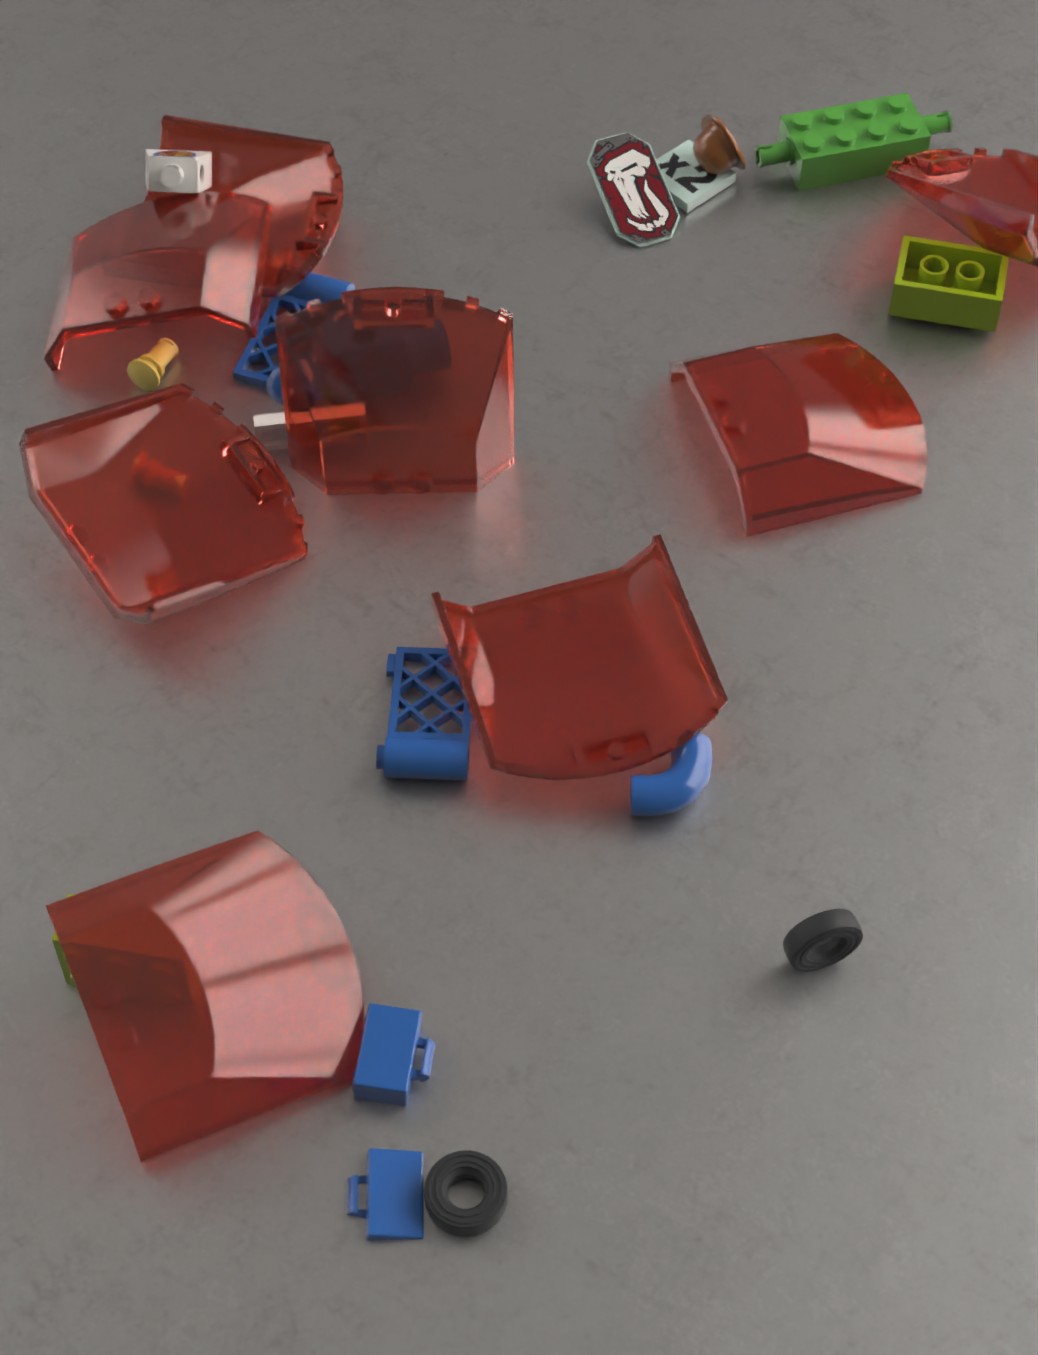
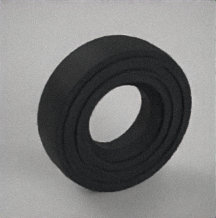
(822, 939)
(465, 1165)

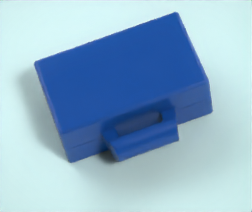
(389, 1055)
(392, 1195)

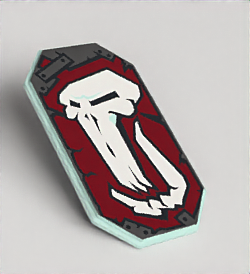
(633, 190)

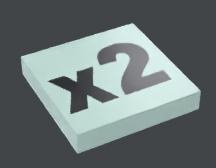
(688, 180)

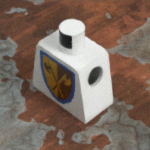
(178, 170)

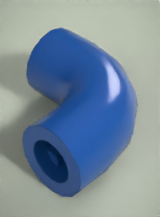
(678, 784)

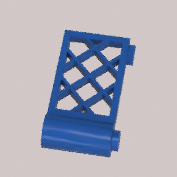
(310, 288)
(428, 750)

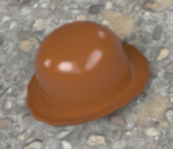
(716, 147)

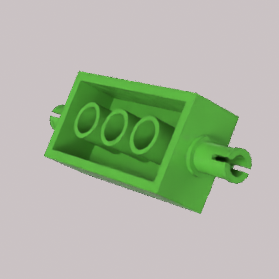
(850, 140)

